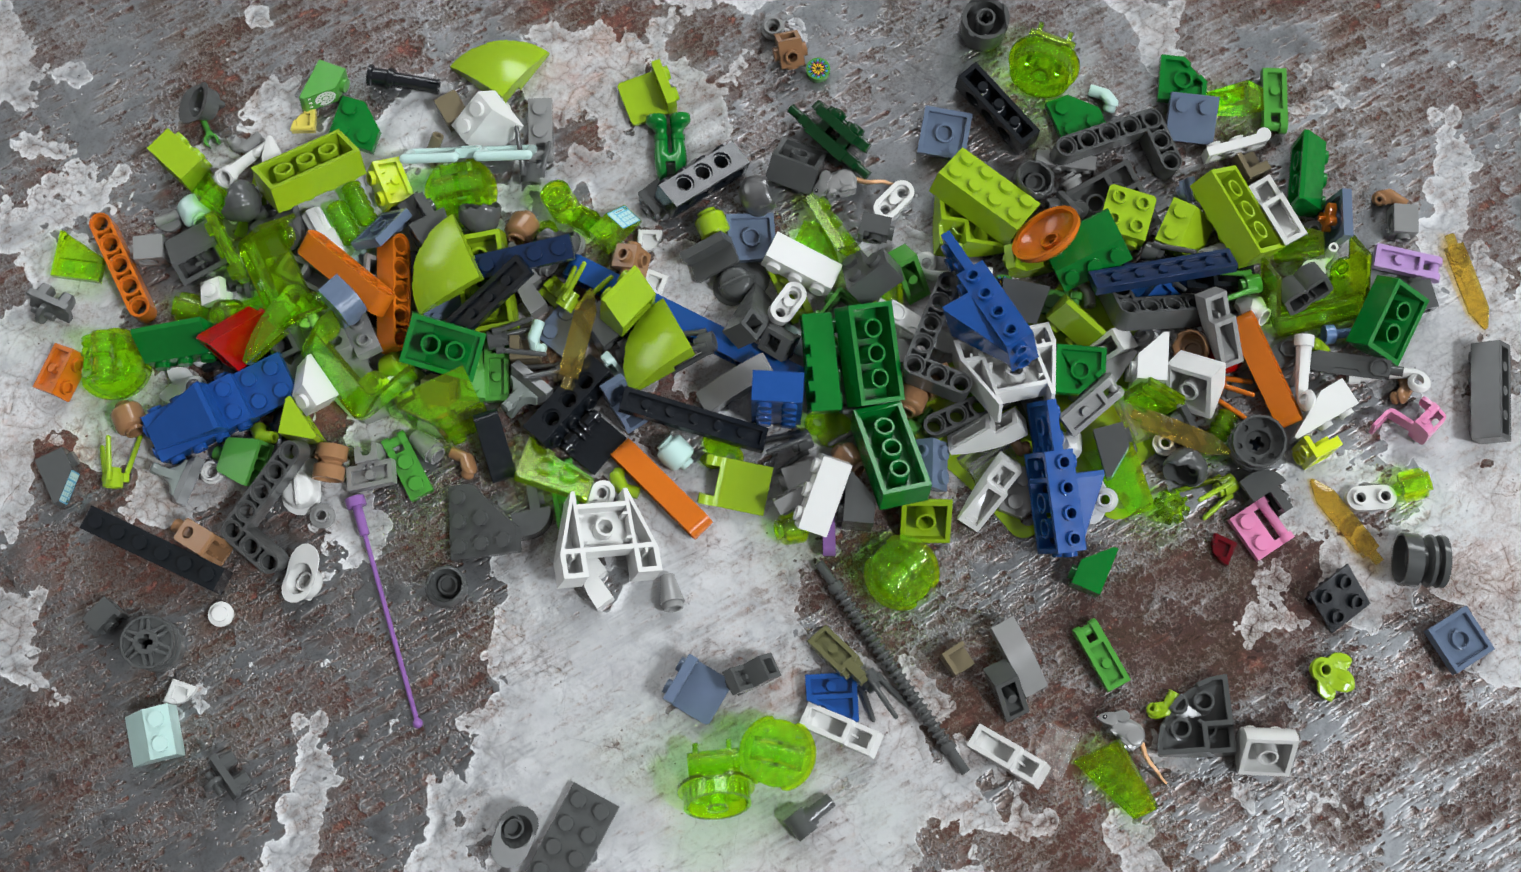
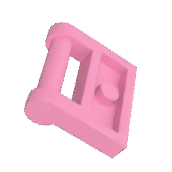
(1253, 532)

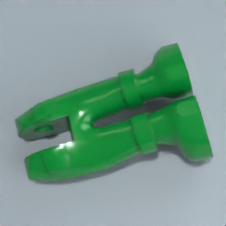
(658, 124)

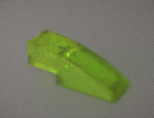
(270, 328)

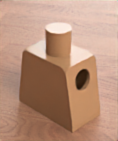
(201, 540)

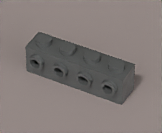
(1490, 392)

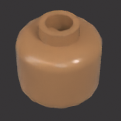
(522, 227)
(914, 400)
(127, 418)
(849, 453)

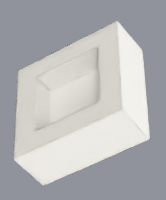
(212, 291)

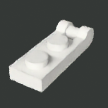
(1217, 151)

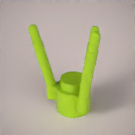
(568, 298)
(112, 476)
(1223, 487)

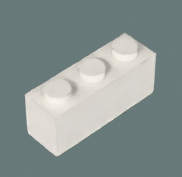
(801, 265)
(822, 494)

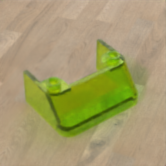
(274, 269)
(1351, 285)
(358, 395)
(443, 406)

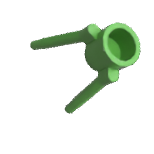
(1247, 285)

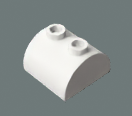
(1265, 751)

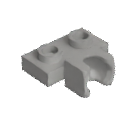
(358, 340)
(371, 470)

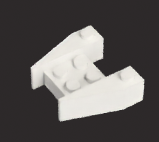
(997, 384)
(604, 531)

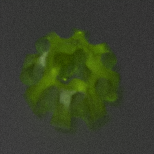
(1175, 500)

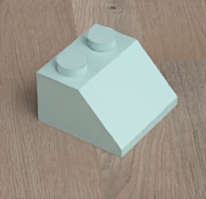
(154, 735)

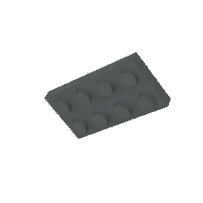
(574, 832)

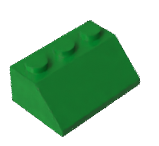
(1307, 174)
(1094, 248)
(1387, 319)
(173, 343)

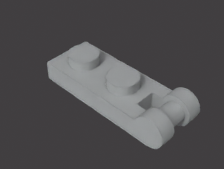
(540, 126)
(1091, 404)

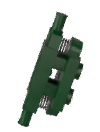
(850, 134)

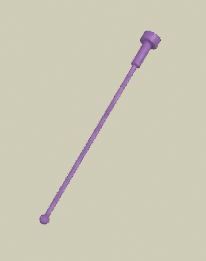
(356, 504)

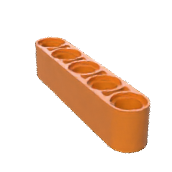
(118, 258)
(332, 260)
(394, 272)
(1267, 371)
(661, 489)

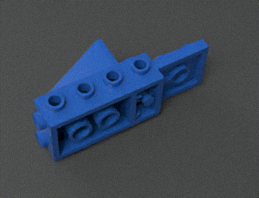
(984, 311)
(217, 409)
(1069, 494)

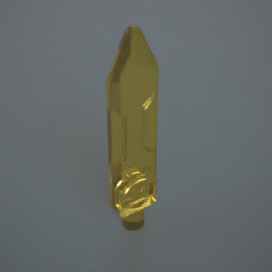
(1467, 281)
(578, 339)
(1180, 432)
(1345, 521)

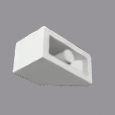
(1116, 342)
(312, 387)

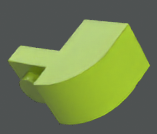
(1021, 269)

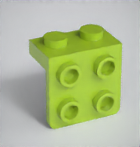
(649, 94)
(1131, 213)

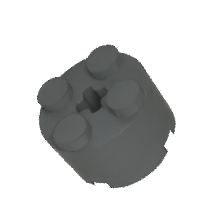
(984, 24)

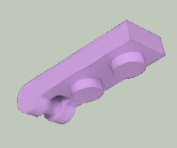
(1406, 262)

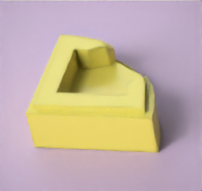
(305, 122)

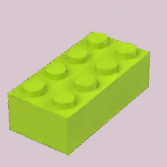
(308, 170)
(984, 196)
(1236, 215)
(508, 312)

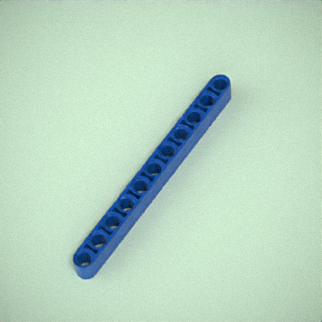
(688, 320)

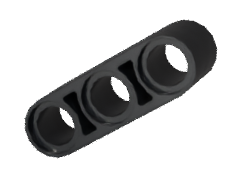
(494, 445)

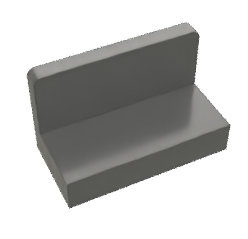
(711, 256)

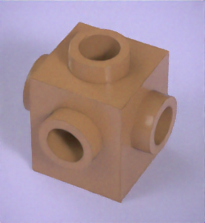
(789, 50)
(629, 255)

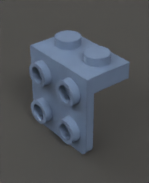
(935, 457)
(696, 689)

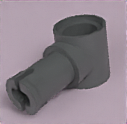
(805, 820)

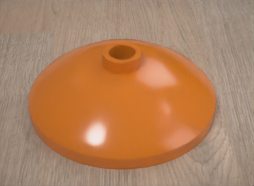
(1046, 234)

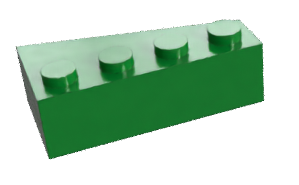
(820, 363)

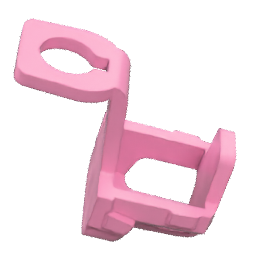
(1419, 430)

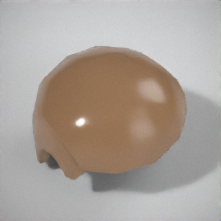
(1192, 342)

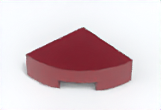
(1222, 548)

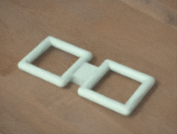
(478, 152)

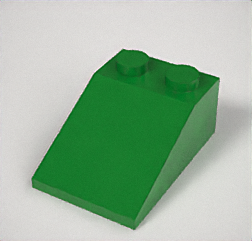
(441, 345)

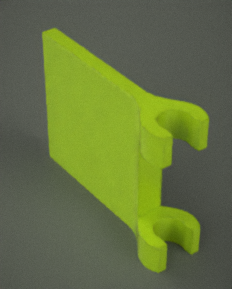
(739, 485)

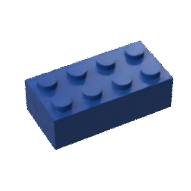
(777, 398)

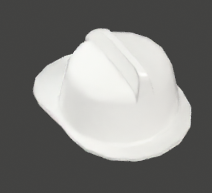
(303, 491)
(302, 575)

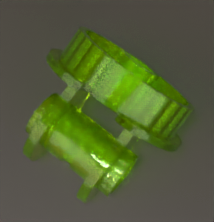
(1043, 63)
(460, 180)
(100, 372)
(901, 572)
(777, 753)
(715, 784)

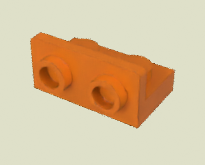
(60, 372)

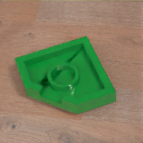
(1178, 76)
(1072, 115)
(357, 124)
(1078, 367)

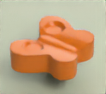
(1328, 217)

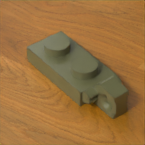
(837, 655)

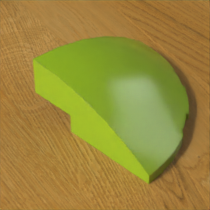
(500, 65)
(969, 236)
(443, 266)
(654, 347)

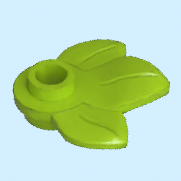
(1335, 675)

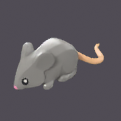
(841, 183)
(1129, 732)

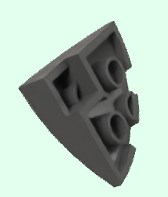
(1095, 189)
(1199, 722)

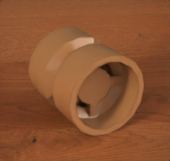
(330, 462)

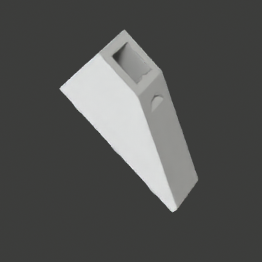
(1330, 403)

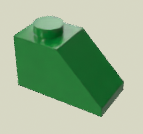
(1091, 572)

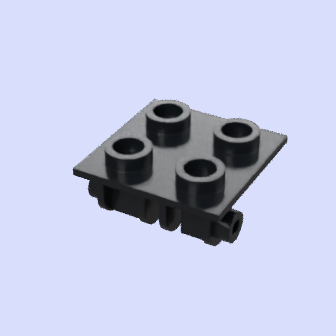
(592, 441)
(1338, 598)

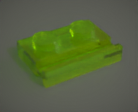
(1154, 396)

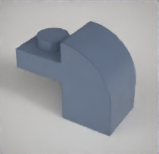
(342, 301)
(613, 393)

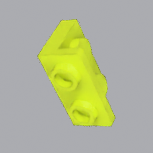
(388, 183)
(1308, 454)

